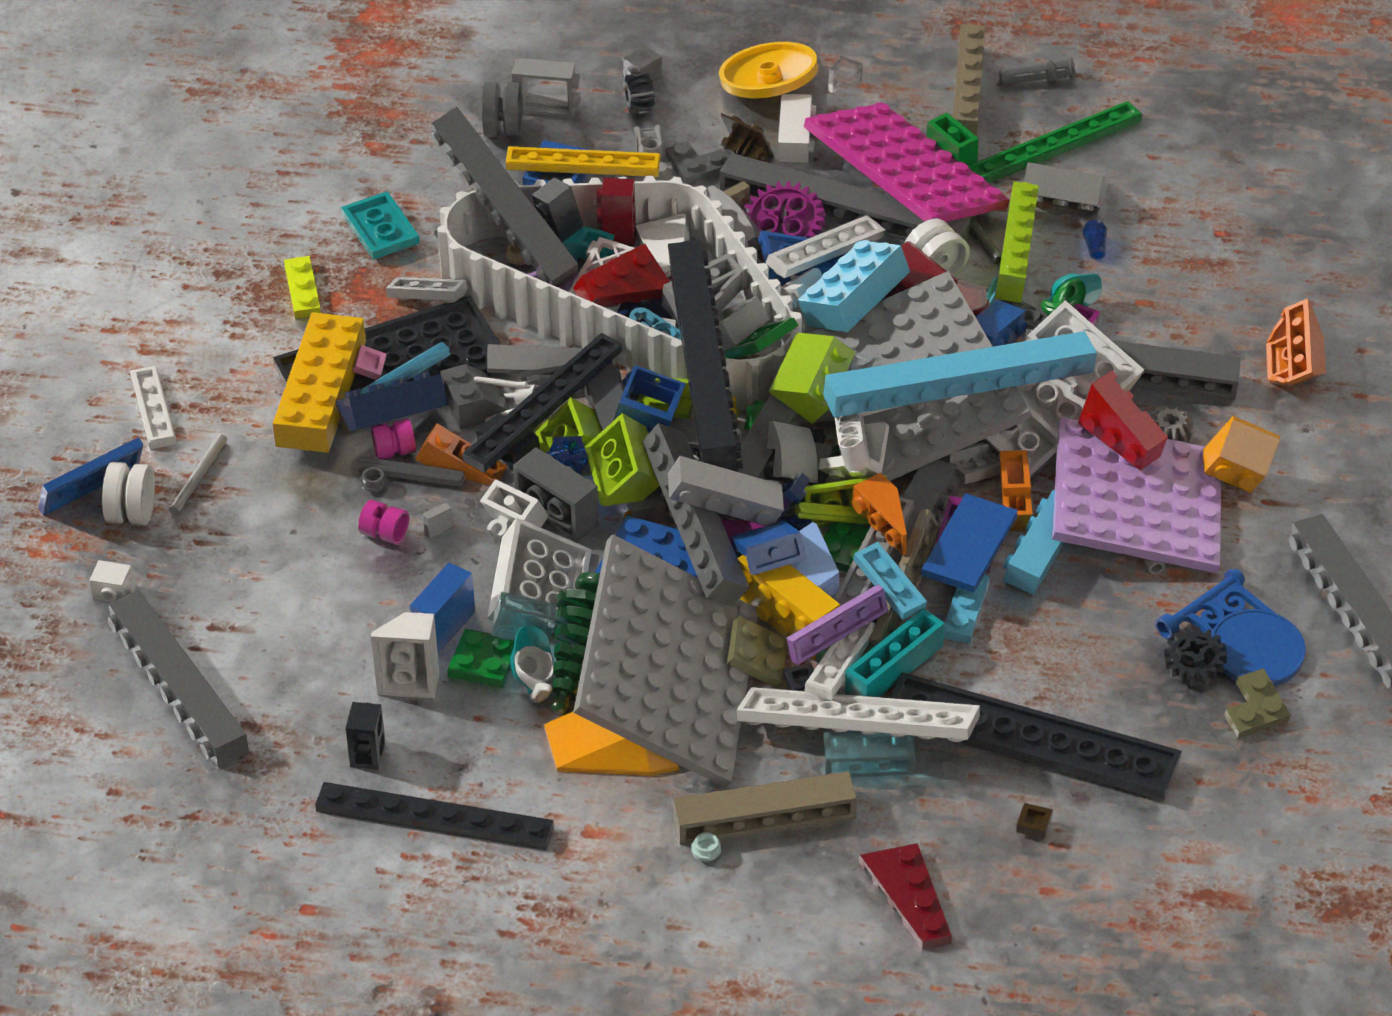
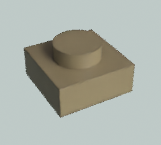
(740, 194)

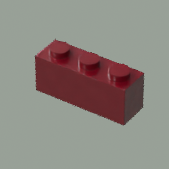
(618, 209)

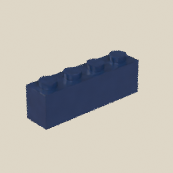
(392, 402)

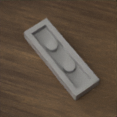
(426, 289)

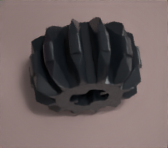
(638, 93)

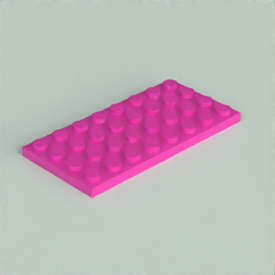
(906, 163)

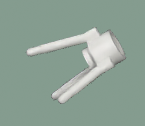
(519, 394)

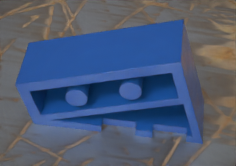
(1002, 323)

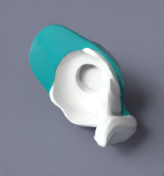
(532, 662)

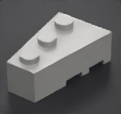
(726, 282)

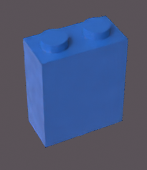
(449, 599)

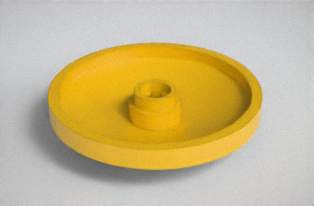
(768, 70)

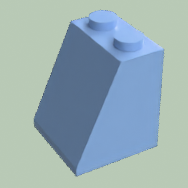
(819, 565)

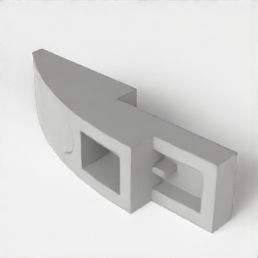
(742, 221)

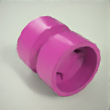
(393, 439)
(383, 522)

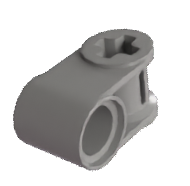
(649, 140)

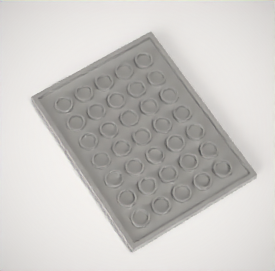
(924, 324)
(661, 664)

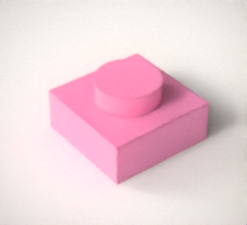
(369, 362)

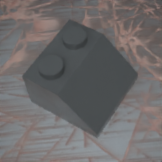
(471, 400)

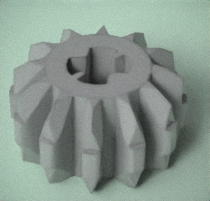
(1174, 424)

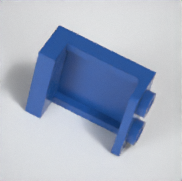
(769, 547)

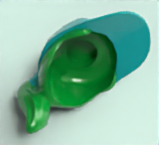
(1074, 289)

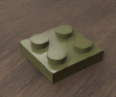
(757, 651)

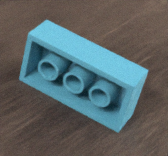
(853, 286)

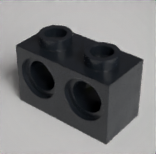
(365, 735)

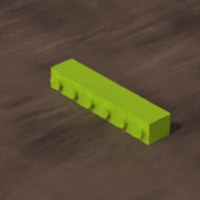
(1017, 242)

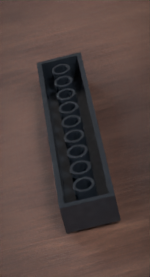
(703, 356)

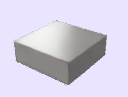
(437, 520)

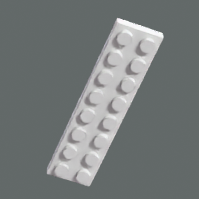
(859, 713)

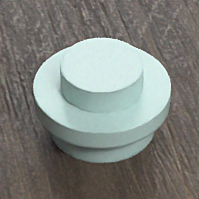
(706, 847)

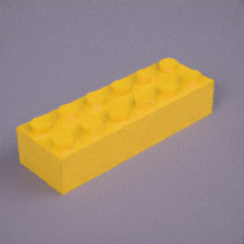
(318, 378)

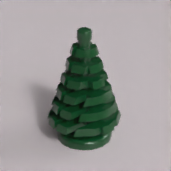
(571, 636)

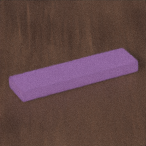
(837, 624)

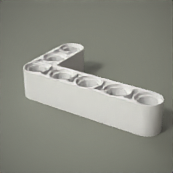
(853, 440)

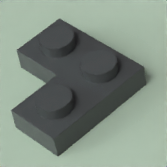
(694, 167)

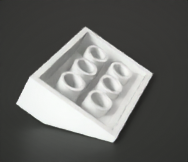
(536, 564)

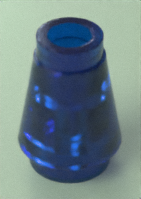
(1095, 238)

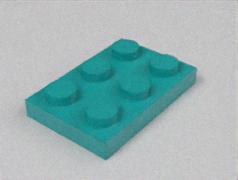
(380, 225)

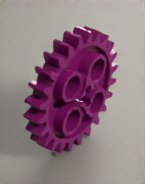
(806, 220)

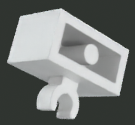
(506, 503)

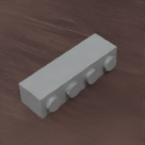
(725, 491)

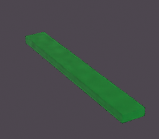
(1057, 142)

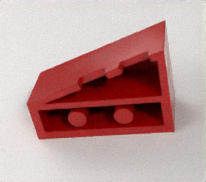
(624, 279)
(1120, 423)

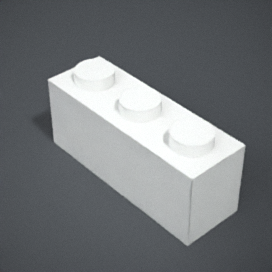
(794, 139)

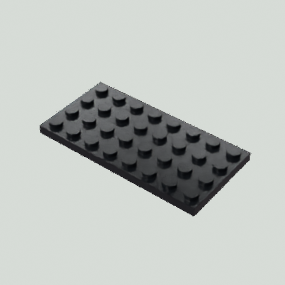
(404, 338)

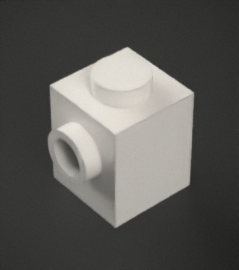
(111, 581)

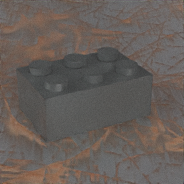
(563, 493)

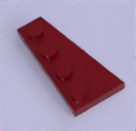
(910, 891)

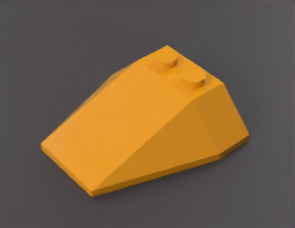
(589, 748)

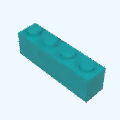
(897, 653)

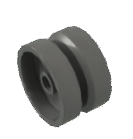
(505, 109)

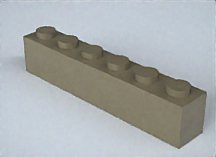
(969, 76)
(765, 807)

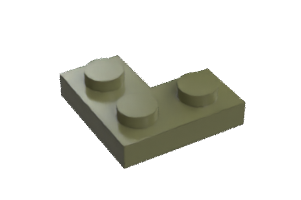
(1263, 705)

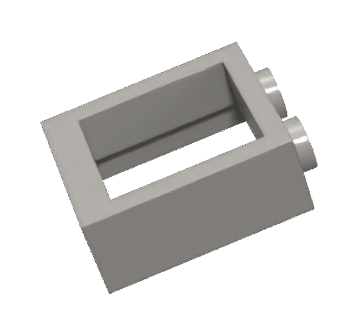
(550, 70)
(741, 321)

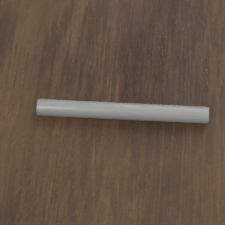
(198, 474)

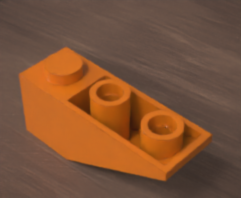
(446, 451)
(880, 504)

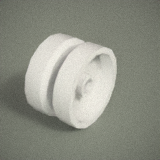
(941, 245)
(128, 493)

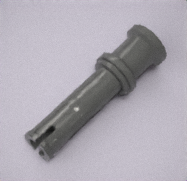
(1050, 73)

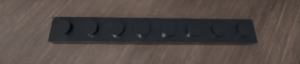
(542, 402)
(435, 815)

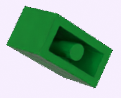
(954, 137)

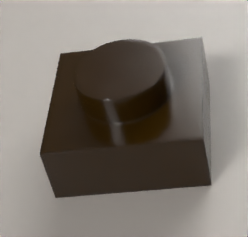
(1034, 820)

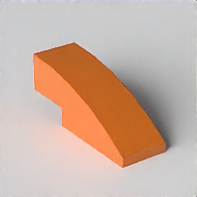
(1016, 486)

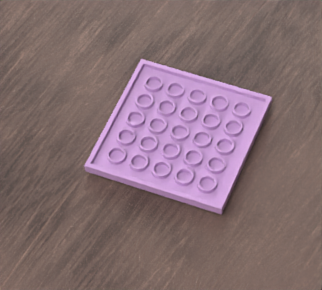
(1154, 514)

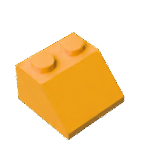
(1240, 454)

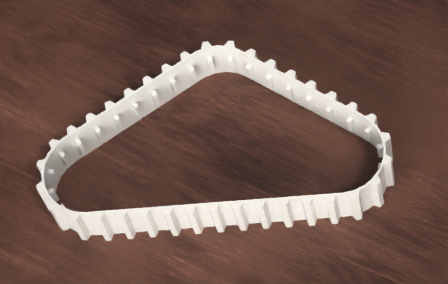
(581, 321)

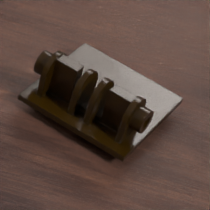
(745, 139)

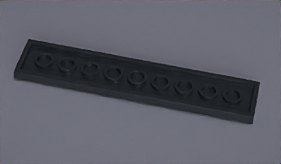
(1055, 740)

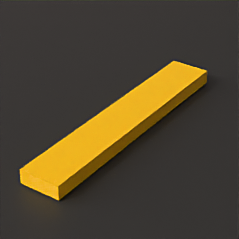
(583, 161)

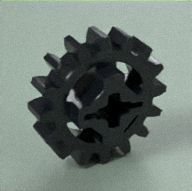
(1195, 656)

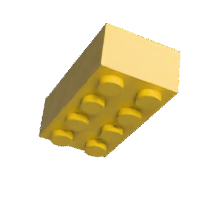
(786, 598)

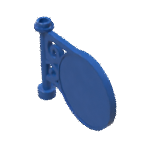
(1252, 636)

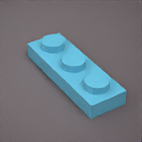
(885, 572)
(965, 612)

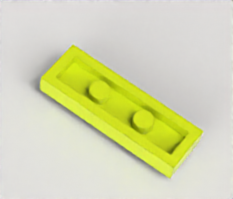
(302, 286)

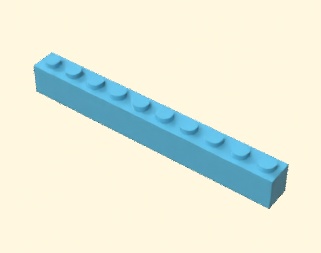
(959, 374)

